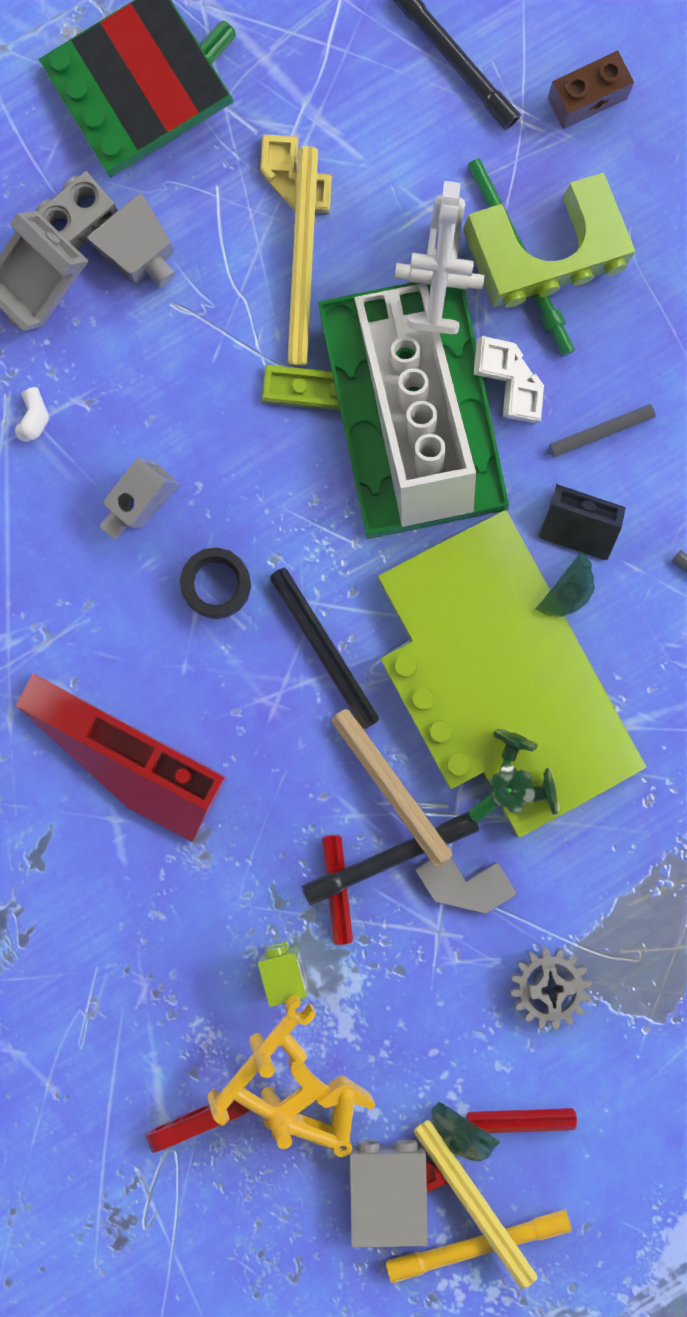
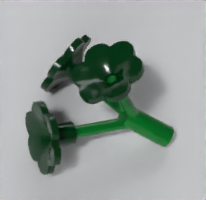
(512, 787)

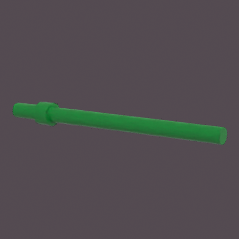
(552, 319)

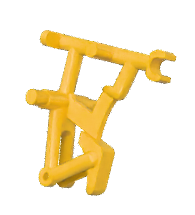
(284, 1115)

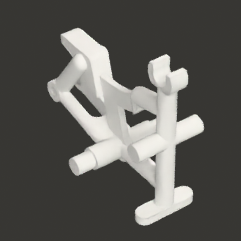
(440, 265)

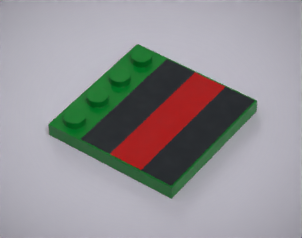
(135, 82)

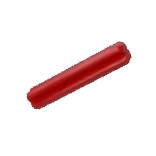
(338, 903)
(524, 1120)

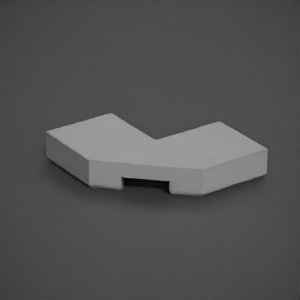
(479, 893)

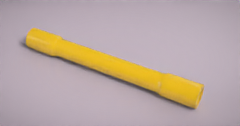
(421, 1262)

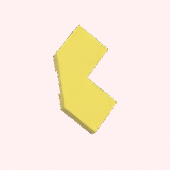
(279, 169)

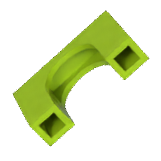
(515, 274)

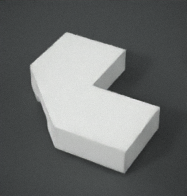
(503, 362)

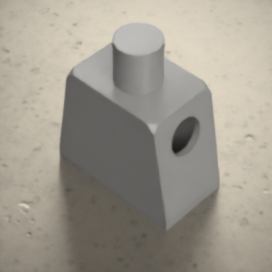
(135, 243)
(149, 488)

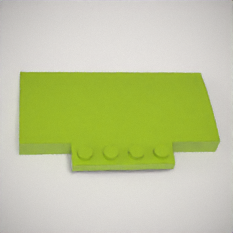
(496, 662)

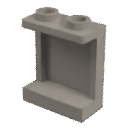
(36, 270)
(388, 1194)

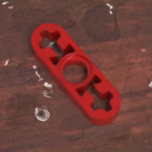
(188, 1126)

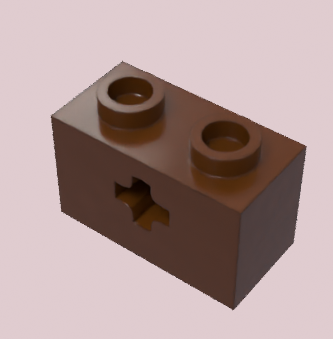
(590, 89)

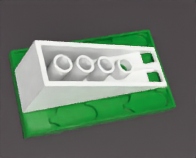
(412, 410)

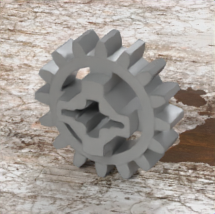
(567, 986)

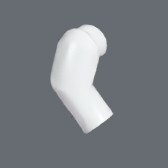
(35, 417)

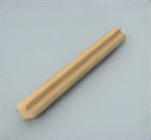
(392, 787)

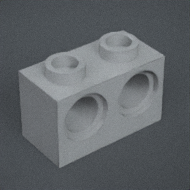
(80, 220)

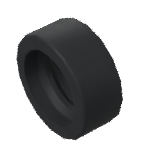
(194, 565)

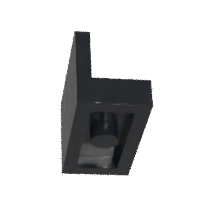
(582, 522)

